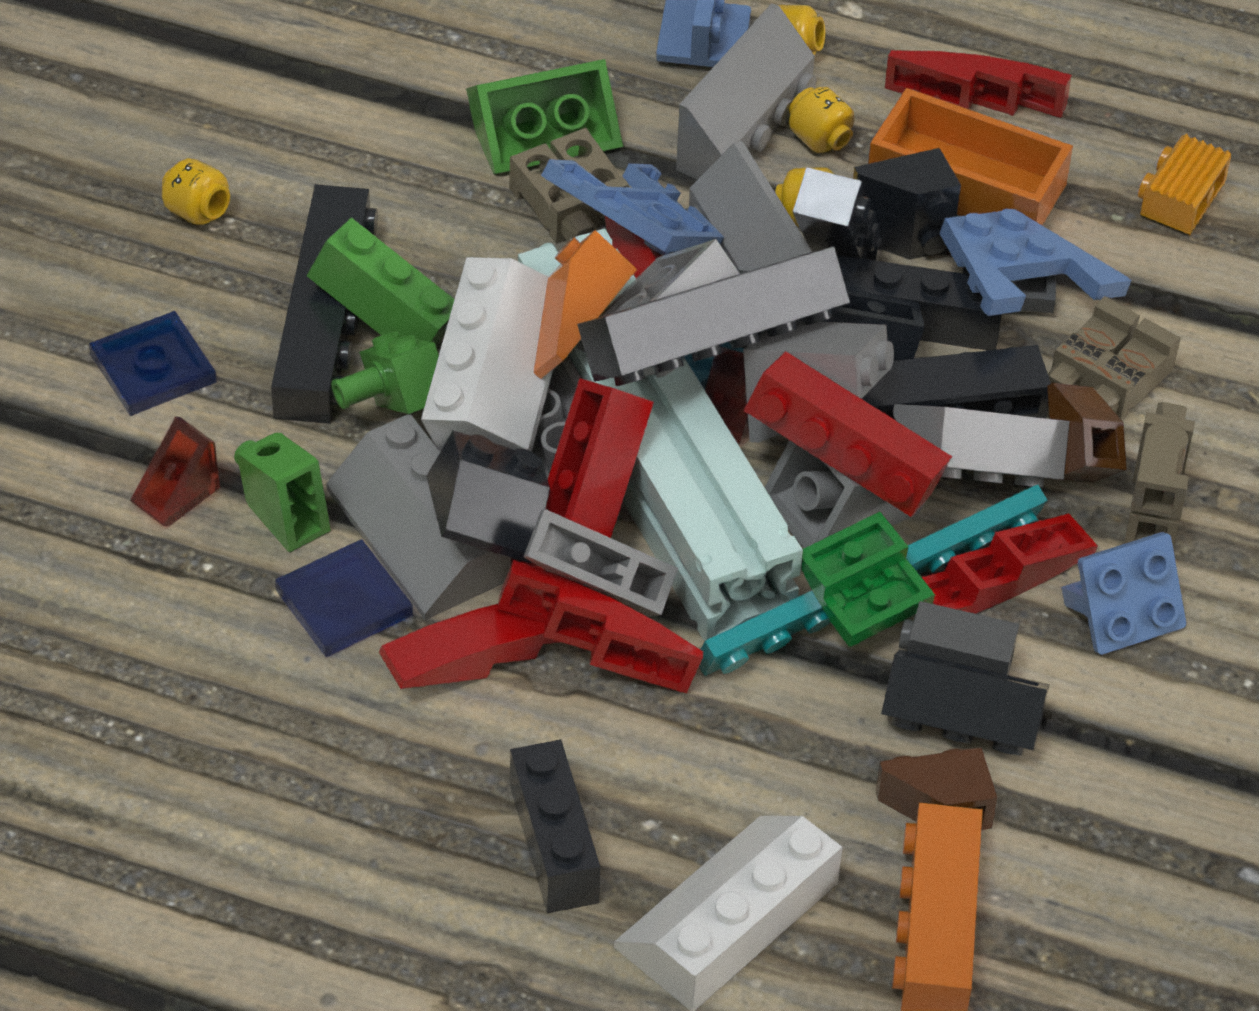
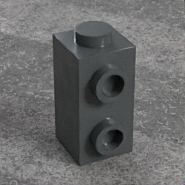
(960, 637)

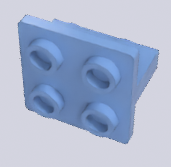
(700, 30)
(1128, 593)

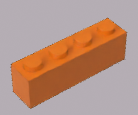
(940, 909)

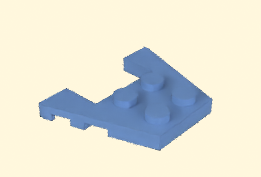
(643, 209)
(1014, 247)

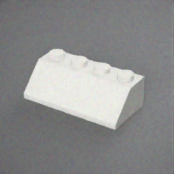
(489, 357)
(733, 907)

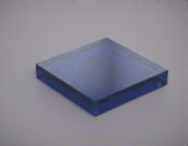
(152, 363)
(343, 597)

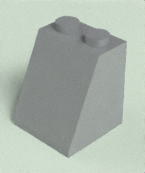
(844, 352)
(821, 499)

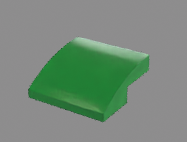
(864, 578)

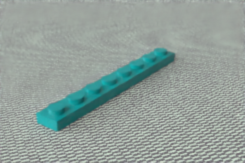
(774, 628)

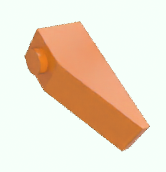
(577, 292)

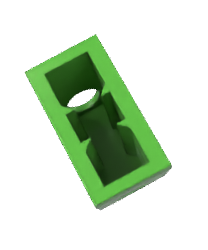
(284, 489)

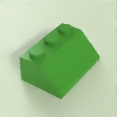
(542, 107)
(380, 285)

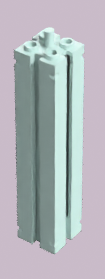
(699, 497)

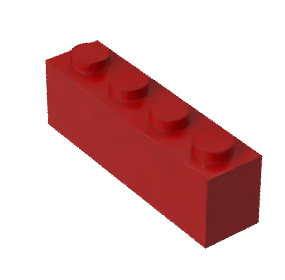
(847, 433)
(596, 456)

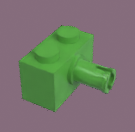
(395, 374)

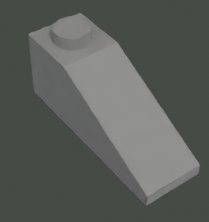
(600, 563)

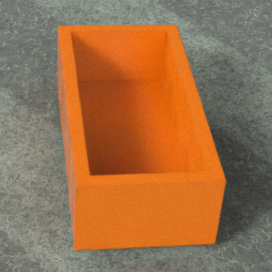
(992, 159)

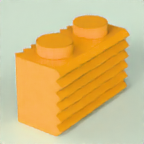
(1184, 183)

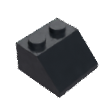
(911, 201)
(487, 494)

